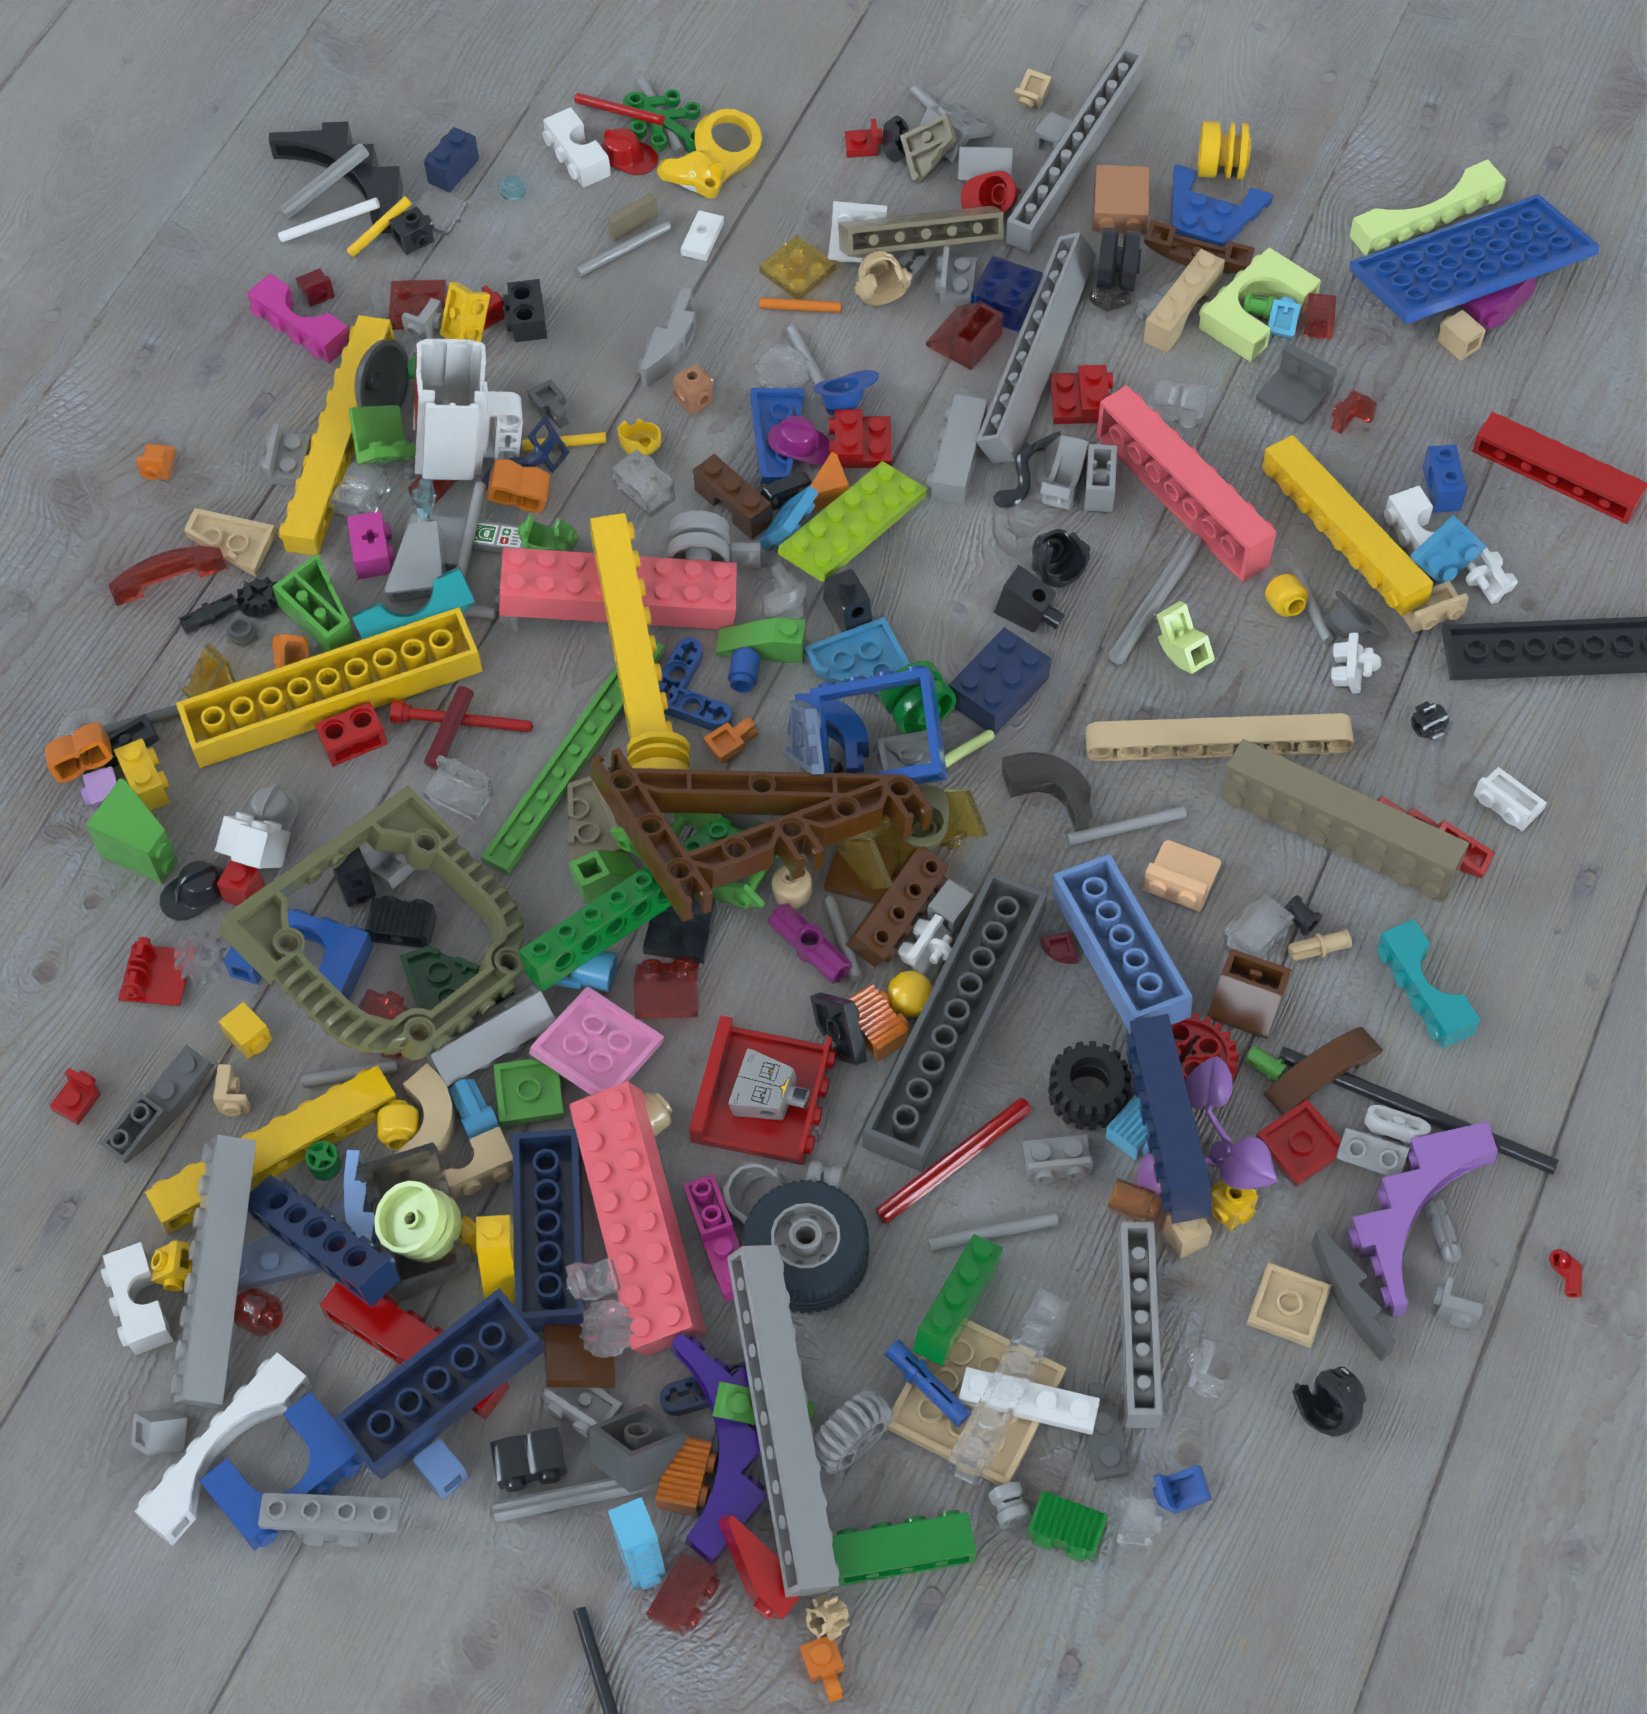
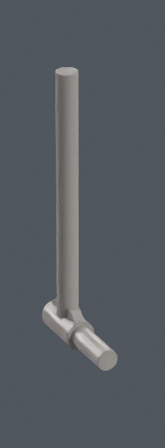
(467, 544)

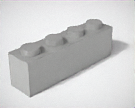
(958, 449)
(492, 1035)

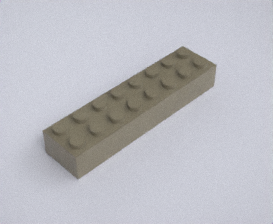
(1343, 820)

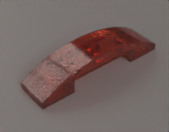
(164, 566)

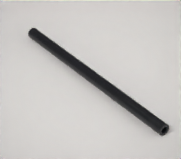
(1427, 1113)

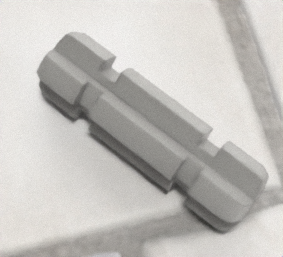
(1443, 1231)

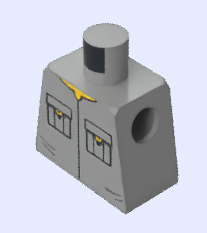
(765, 1088)

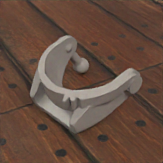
(740, 1180)

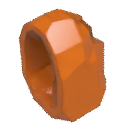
(289, 649)

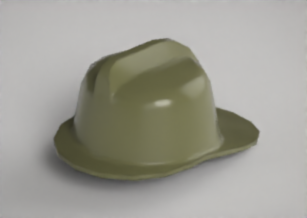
(935, 835)

